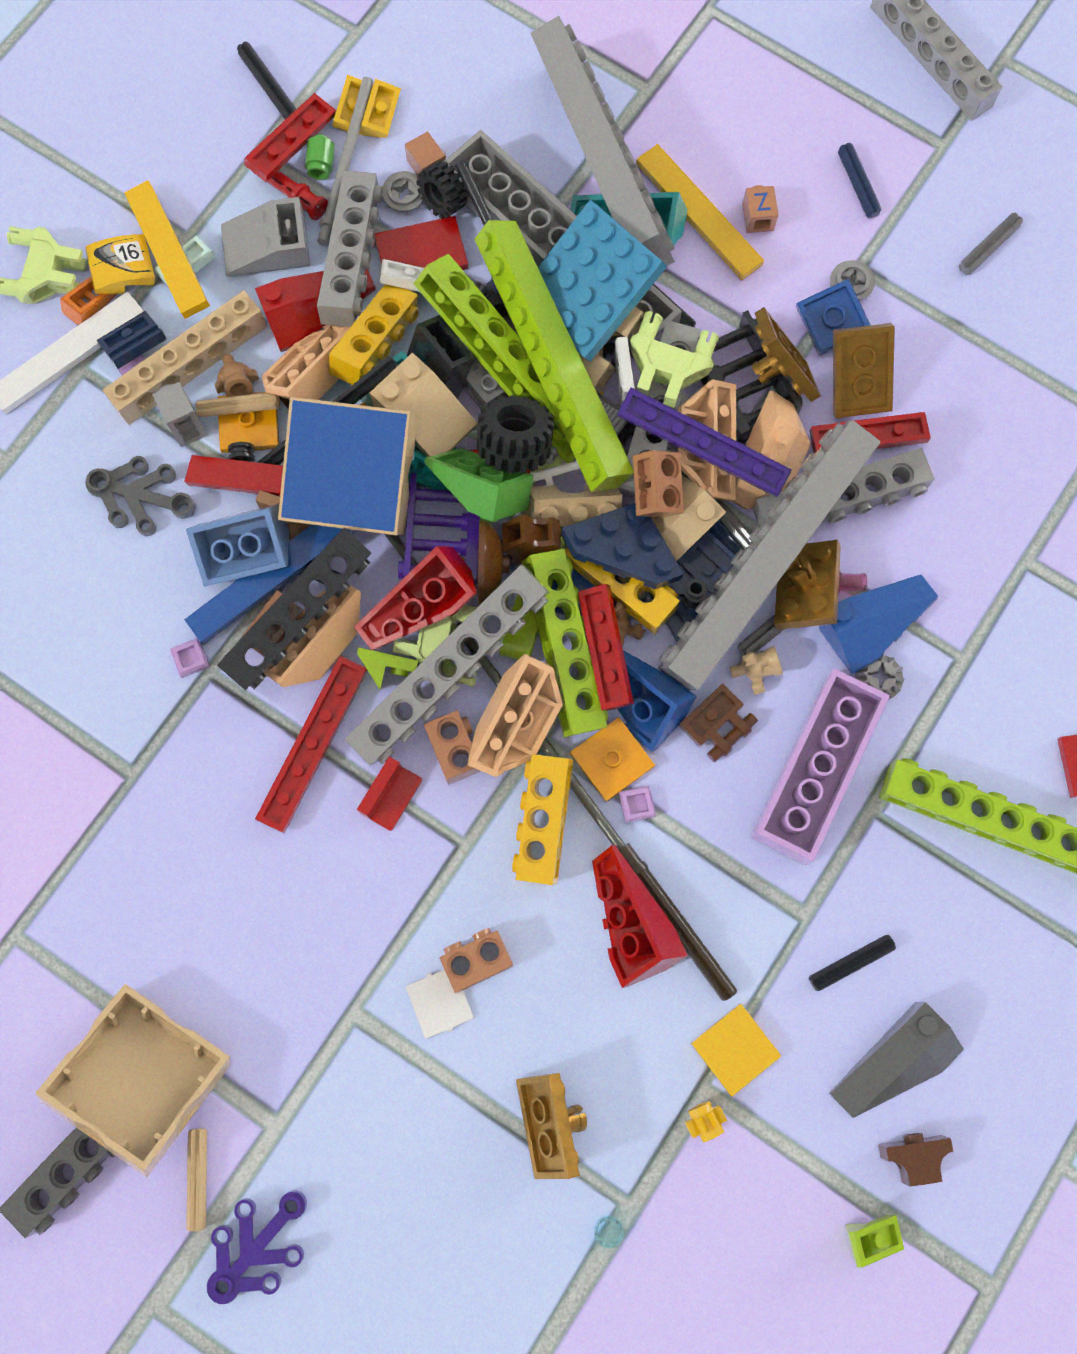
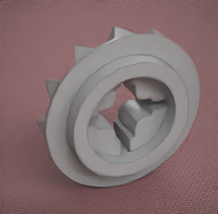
(397, 183)
(863, 278)
(890, 668)

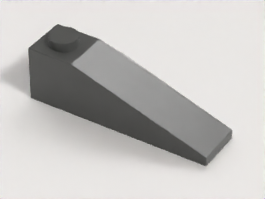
(906, 1056)

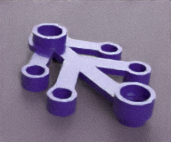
(252, 1251)

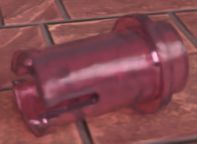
(852, 582)

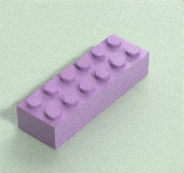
(820, 767)

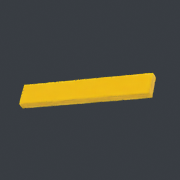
(701, 212)
(167, 249)

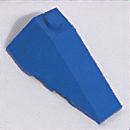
(876, 619)
(658, 703)

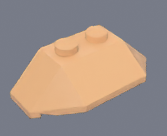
(305, 366)
(716, 408)
(779, 437)
(321, 644)
(516, 717)

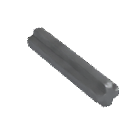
(990, 243)

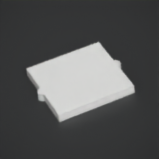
(437, 1004)

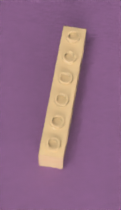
(186, 356)

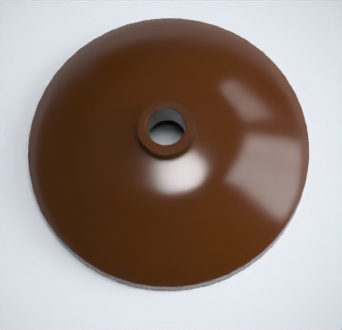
(490, 560)

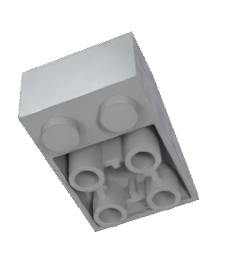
(266, 238)

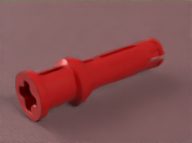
(308, 199)

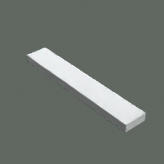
(64, 353)

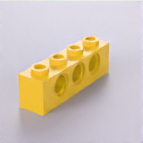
(373, 333)
(651, 614)
(551, 836)

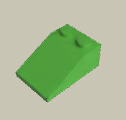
(481, 487)

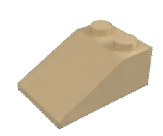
(417, 389)

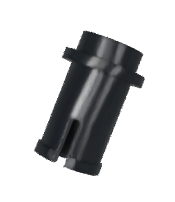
(694, 592)

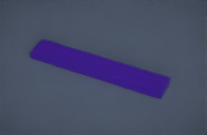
(703, 442)

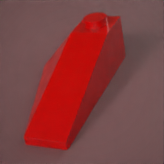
(292, 306)
(423, 597)
(639, 930)

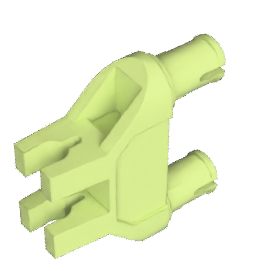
(43, 267)
(668, 363)
(432, 637)

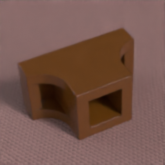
(529, 536)
(918, 1157)

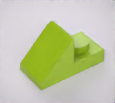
(377, 661)
(874, 1240)

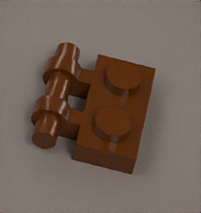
(711, 716)

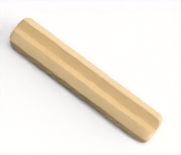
(237, 404)
(196, 1179)

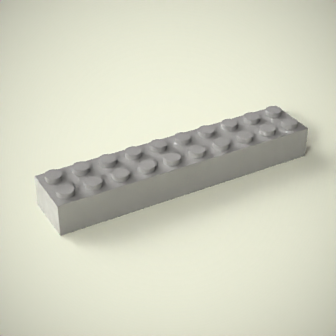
(599, 138)
(541, 217)
(768, 555)

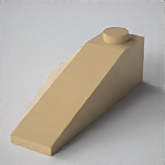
(685, 529)

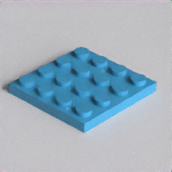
(597, 277)

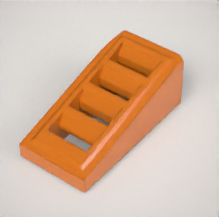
(77, 309)

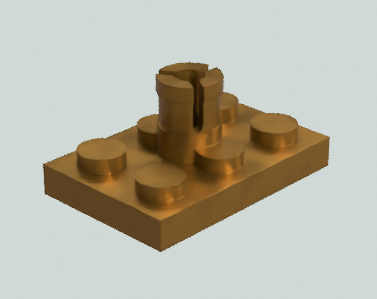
(782, 357)
(863, 370)
(809, 587)
(550, 1126)

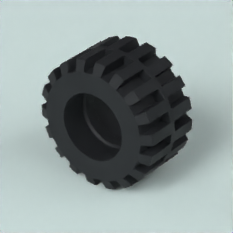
(514, 434)

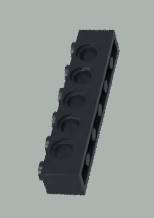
(343, 546)

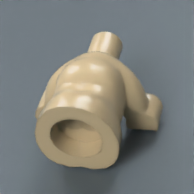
(757, 666)

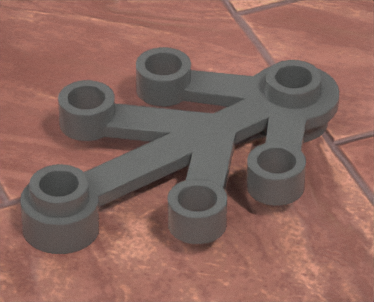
(136, 492)

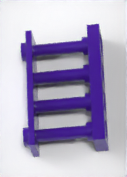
(467, 522)

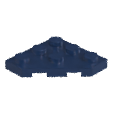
(624, 546)

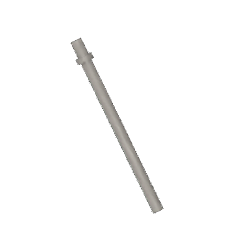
(344, 164)

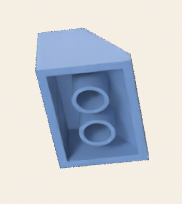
(240, 545)

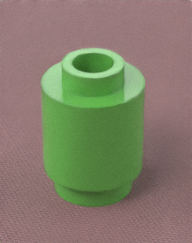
(319, 157)

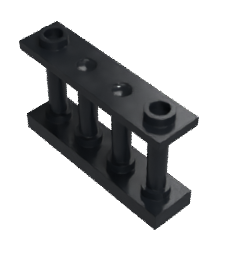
(780, 383)

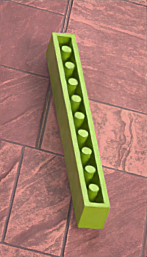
(553, 356)

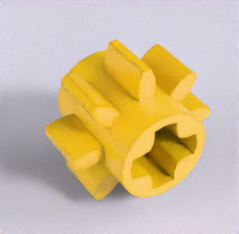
(706, 1121)

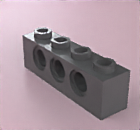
(23, 1206)

